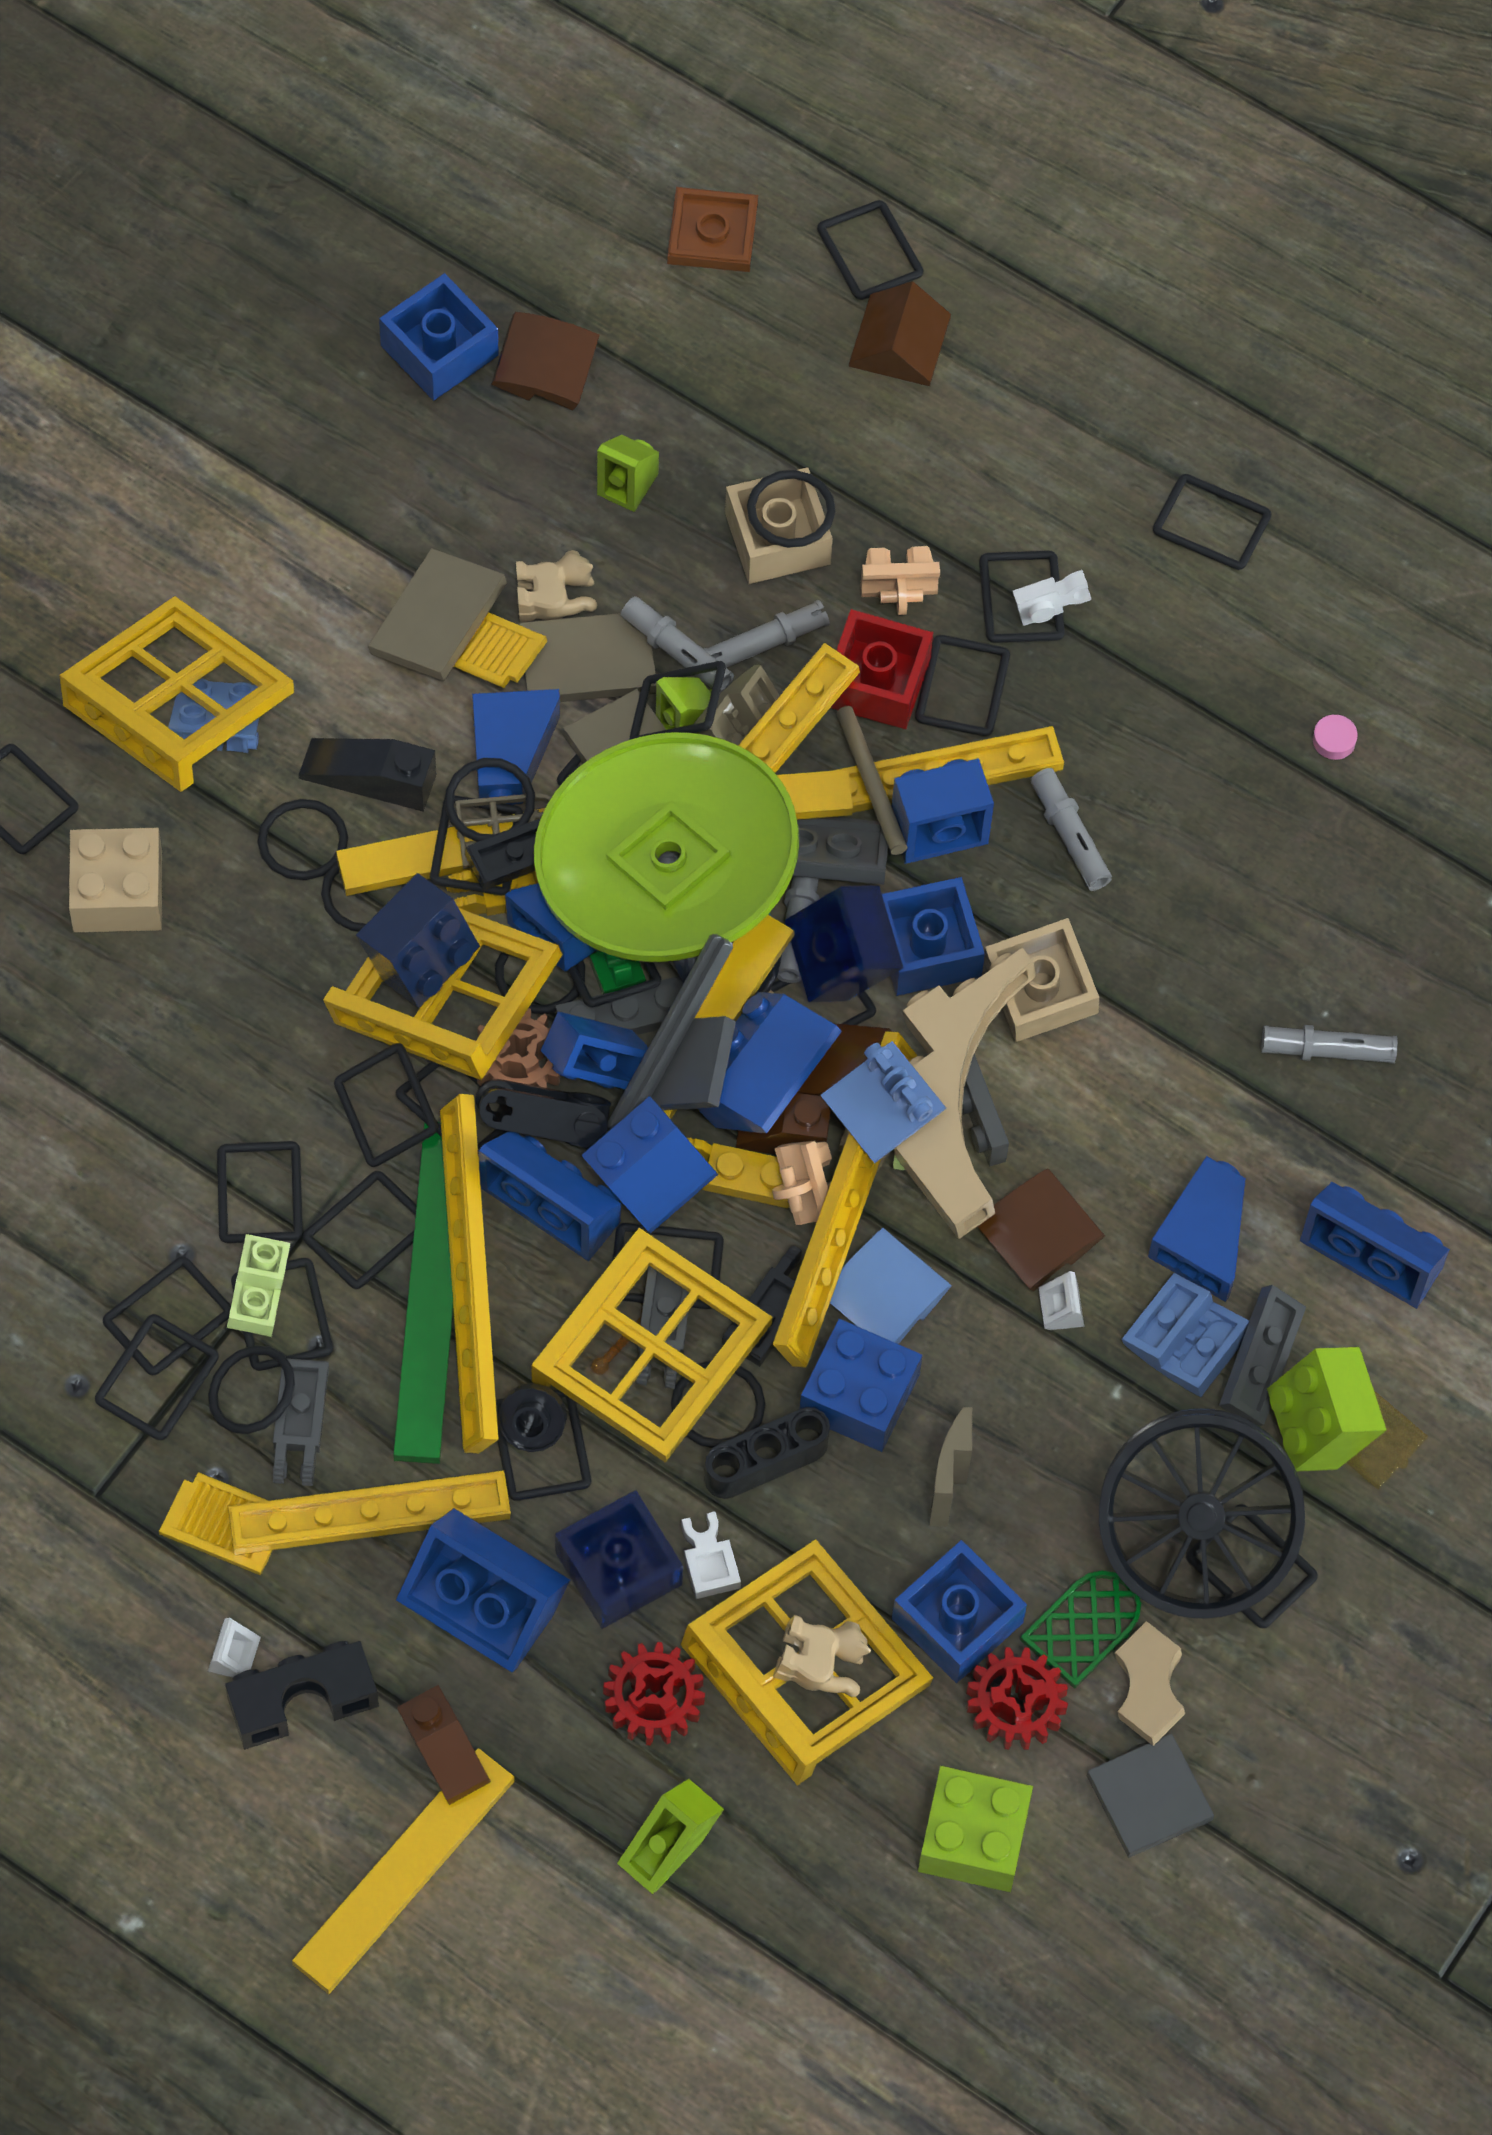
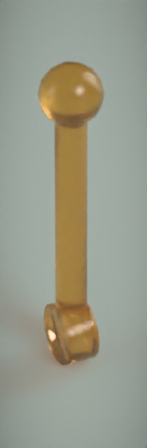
(601, 1364)

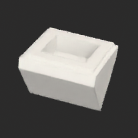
(1061, 1303)
(233, 1649)

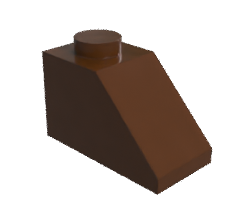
(801, 1121)
(443, 1744)

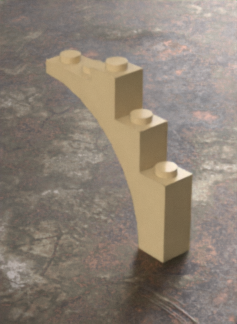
(950, 1035)

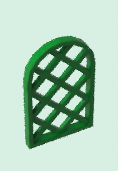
(1074, 1680)

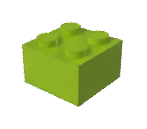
(1326, 1409)
(975, 1829)

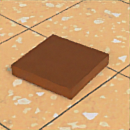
(712, 229)

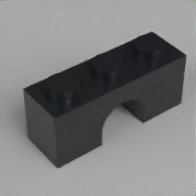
(336, 1675)

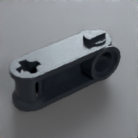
(544, 1112)

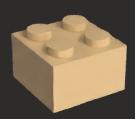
(786, 510)
(115, 880)
(1062, 983)

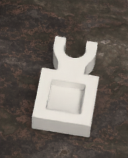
(1046, 598)
(709, 1562)

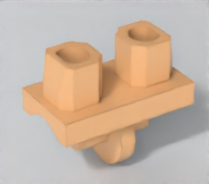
(900, 581)
(803, 1178)

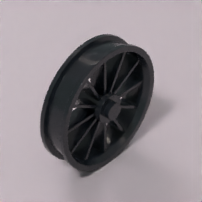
(1202, 1514)

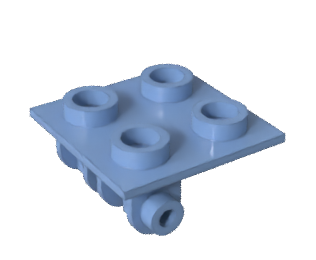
(190, 716)
(883, 1101)

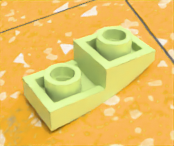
(258, 1285)

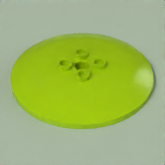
(658, 796)

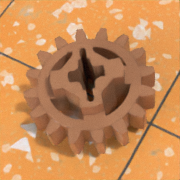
(521, 1055)

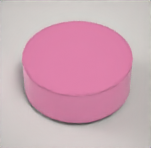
(1335, 737)

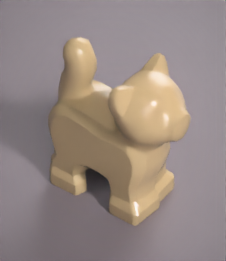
(548, 582)
(817, 1653)

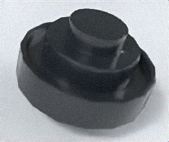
(532, 1417)

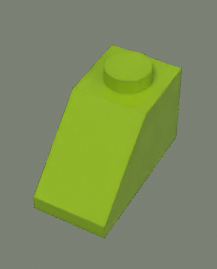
(626, 470)
(680, 701)
(670, 1835)

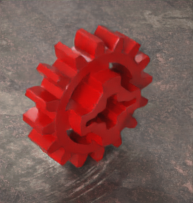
(1000, 1704)
(664, 1709)

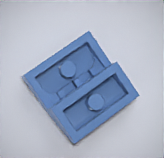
(887, 1288)
(1186, 1335)

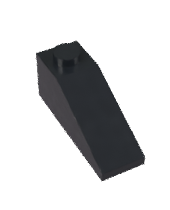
(372, 768)

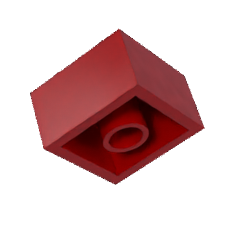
(890, 664)

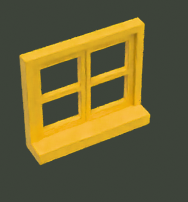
(131, 724)
(418, 1035)
(600, 1306)
(755, 1694)

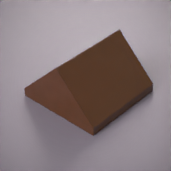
(901, 334)

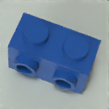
(593, 1050)

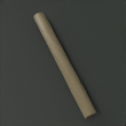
(871, 780)

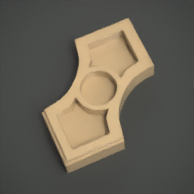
(1149, 1663)

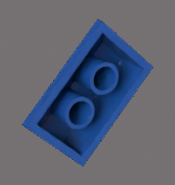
(769, 1061)
(548, 1192)
(1374, 1243)
(482, 1589)

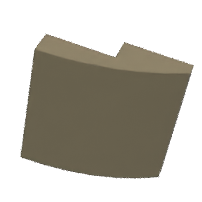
(741, 705)
(952, 1466)

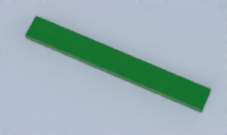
(427, 1319)

